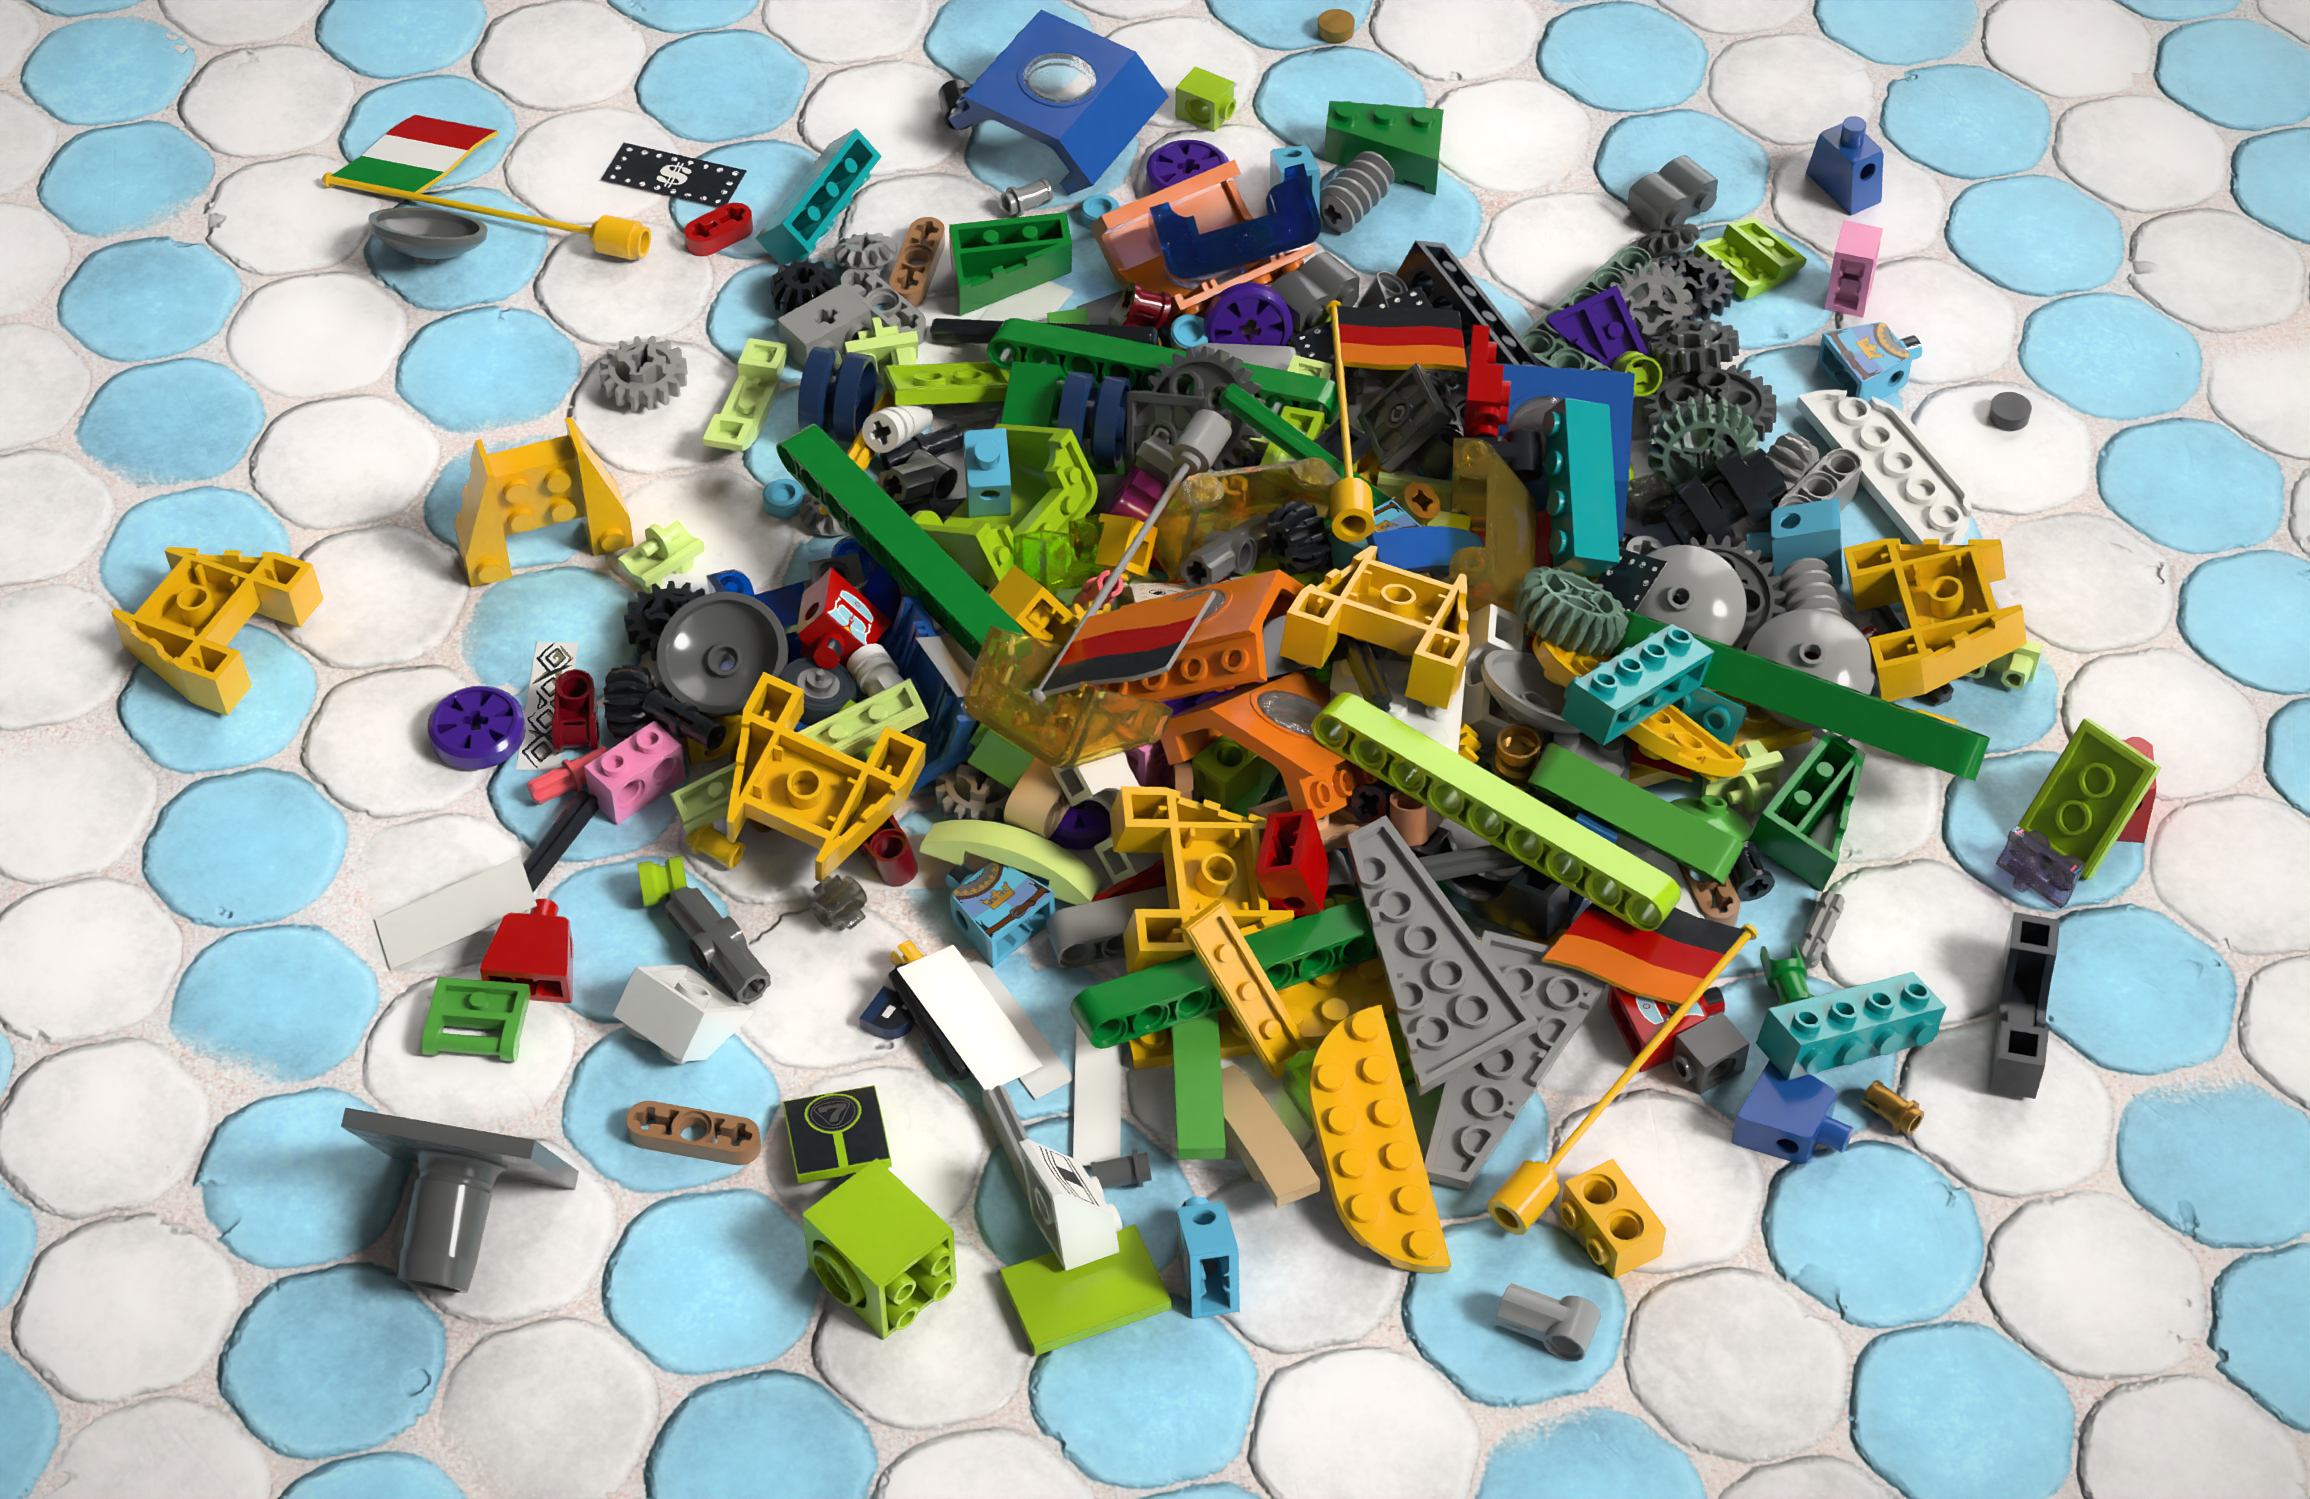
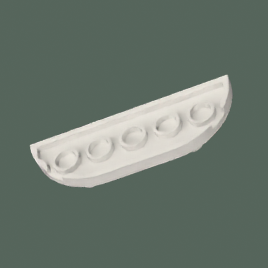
(1897, 464)

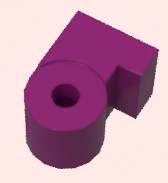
(1136, 495)

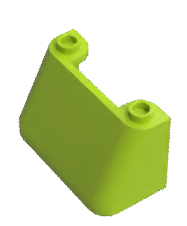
(1047, 491)

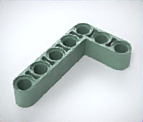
(1551, 347)

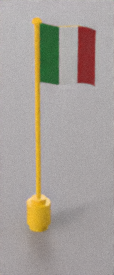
(428, 149)

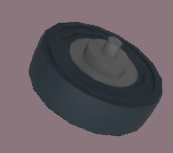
(823, 688)

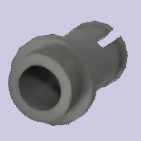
(1123, 1170)

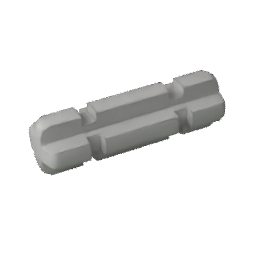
(1820, 928)

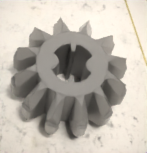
(1793, 459)

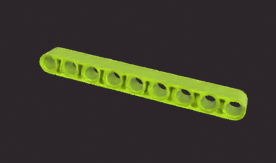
(1497, 811)

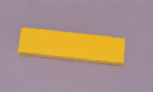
(1244, 987)

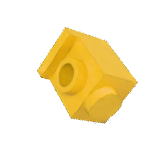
(1116, 539)

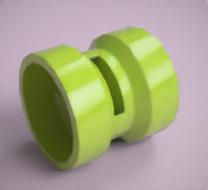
(1647, 371)
(659, 880)

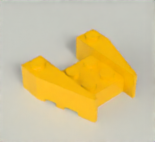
(533, 490)
(1945, 607)
(201, 608)
(1390, 610)
(812, 787)
(1205, 860)

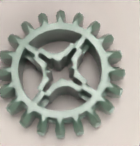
(1692, 431)
(1570, 611)

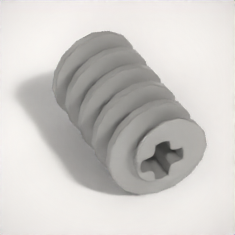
(1355, 191)
(1809, 586)

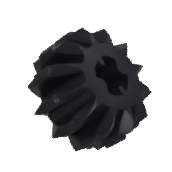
(800, 284)
(1297, 537)
(624, 699)

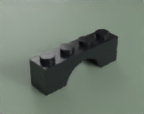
(1519, 901)
(2022, 1006)

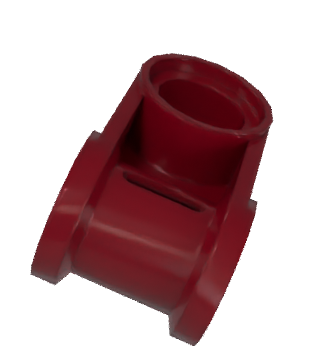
(1141, 307)
(575, 712)
(890, 854)

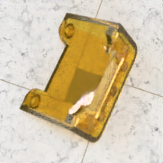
(1231, 497)
(1508, 514)
(1068, 725)

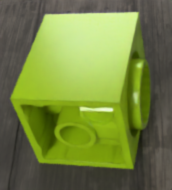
(880, 1249)

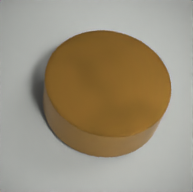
(1336, 25)

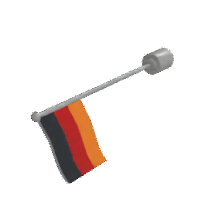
(1145, 637)

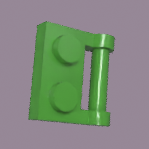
(478, 1006)

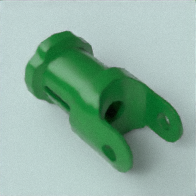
(1786, 976)

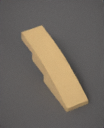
(1264, 1141)

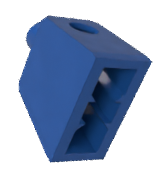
(1848, 165)
(1789, 1117)

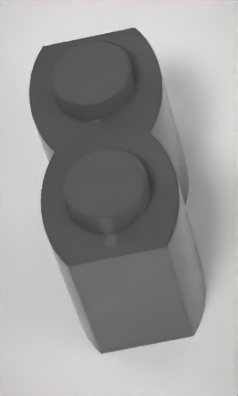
(1673, 193)
(1313, 287)

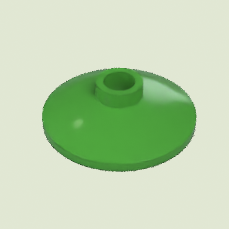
(1717, 813)

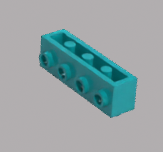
(819, 198)
(1581, 487)
(1636, 684)
(1850, 1025)

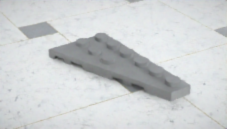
(1440, 978)
(1489, 1097)

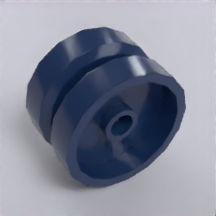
(837, 392)
(1095, 416)

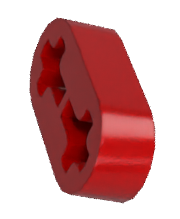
(718, 229)

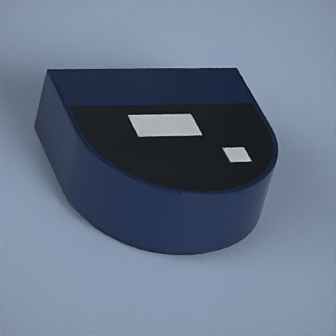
(887, 1016)

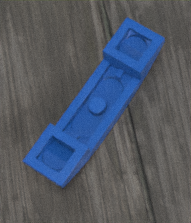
(1422, 547)

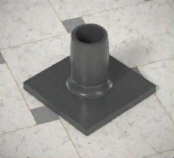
(453, 1189)

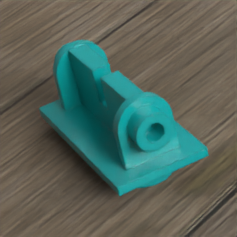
(1713, 713)

